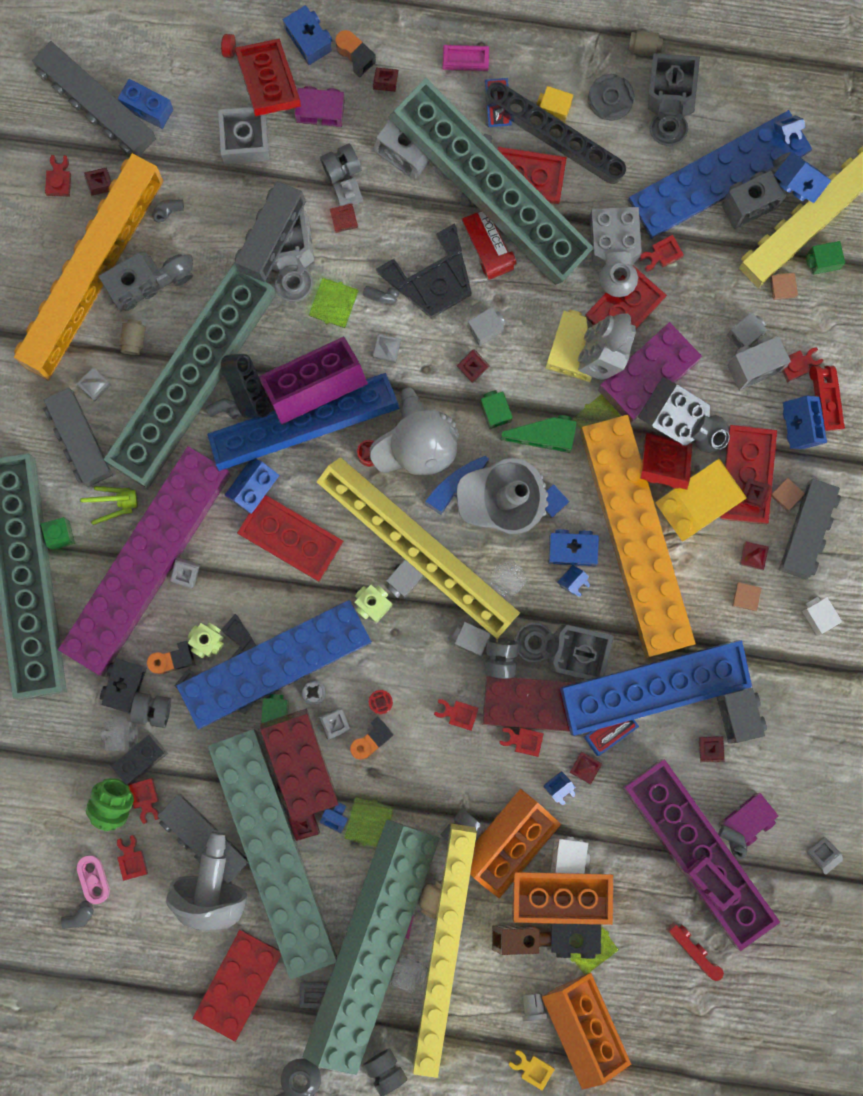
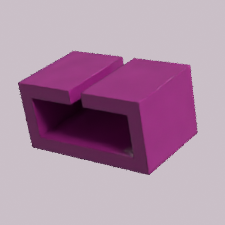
(320, 104)
(751, 818)
(713, 883)

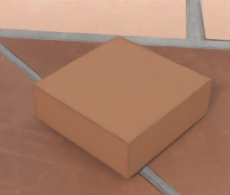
(784, 286)
(787, 494)
(746, 596)

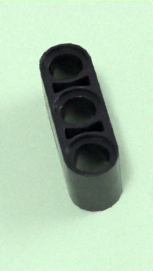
(245, 385)

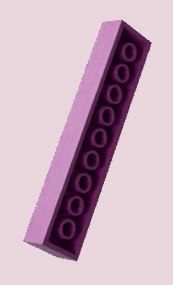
(144, 562)

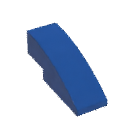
(447, 489)

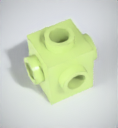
(376, 611)
(214, 643)

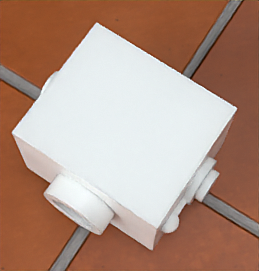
(570, 856)

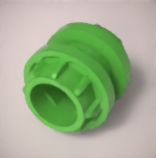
(109, 804)

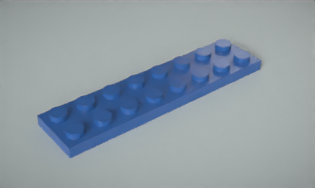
(710, 177)
(267, 435)
(273, 664)
(655, 687)

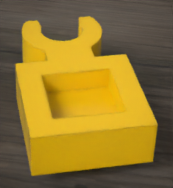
(534, 1071)

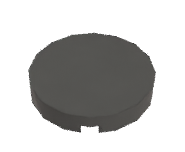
(611, 97)

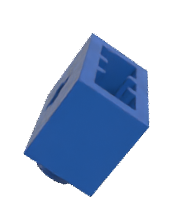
(310, 47)
(146, 103)
(801, 178)
(804, 422)
(251, 485)
(561, 555)

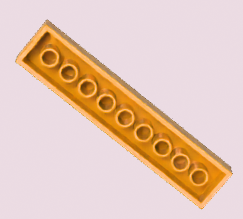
(93, 255)
(636, 537)

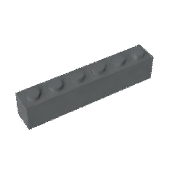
(93, 99)

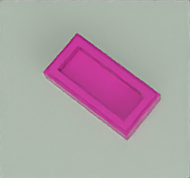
(465, 58)

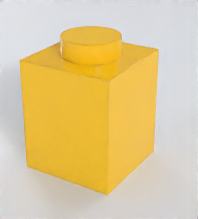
(555, 102)

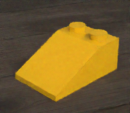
(706, 499)

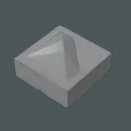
(387, 348)
(93, 384)
(184, 573)
(334, 723)

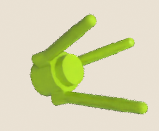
(125, 498)

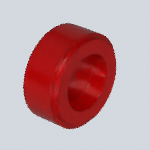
(228, 45)

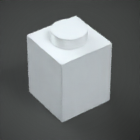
(821, 615)

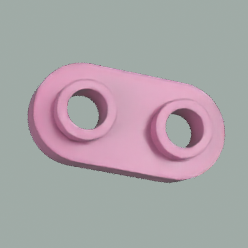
(90, 880)

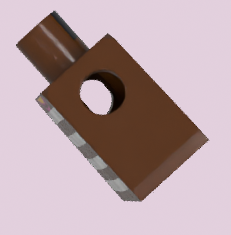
(509, 939)

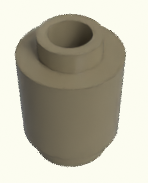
(645, 43)
(132, 337)

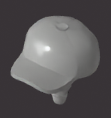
(419, 443)
(503, 497)
(203, 899)

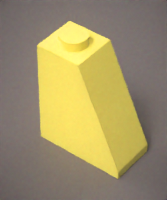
(568, 345)

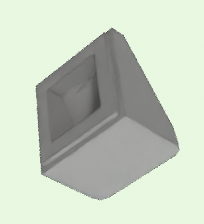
(825, 855)

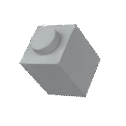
(486, 326)
(747, 331)
(404, 580)
(471, 638)

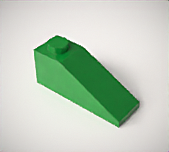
(548, 434)

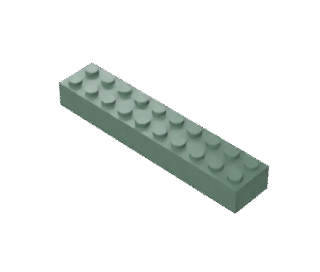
(490, 181)
(189, 377)
(27, 585)
(273, 854)
(370, 948)

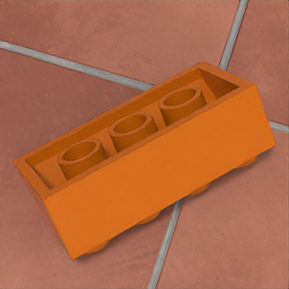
(511, 842)
(562, 898)
(586, 1031)

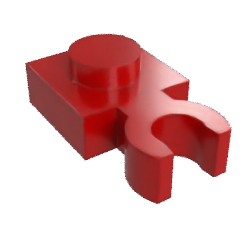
(58, 181)
(664, 252)
(799, 364)
(460, 715)
(526, 741)
(144, 795)
(131, 863)

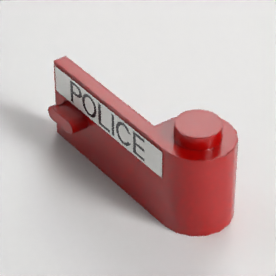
(492, 252)

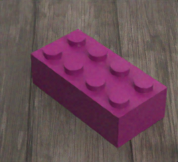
(662, 356)
(313, 380)

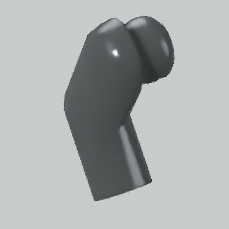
(165, 208)
(380, 296)

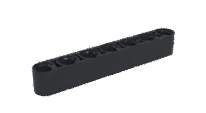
(550, 122)

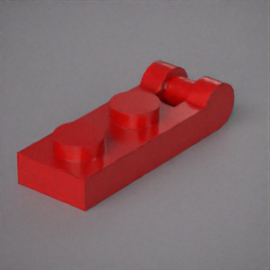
(829, 396)
(696, 952)

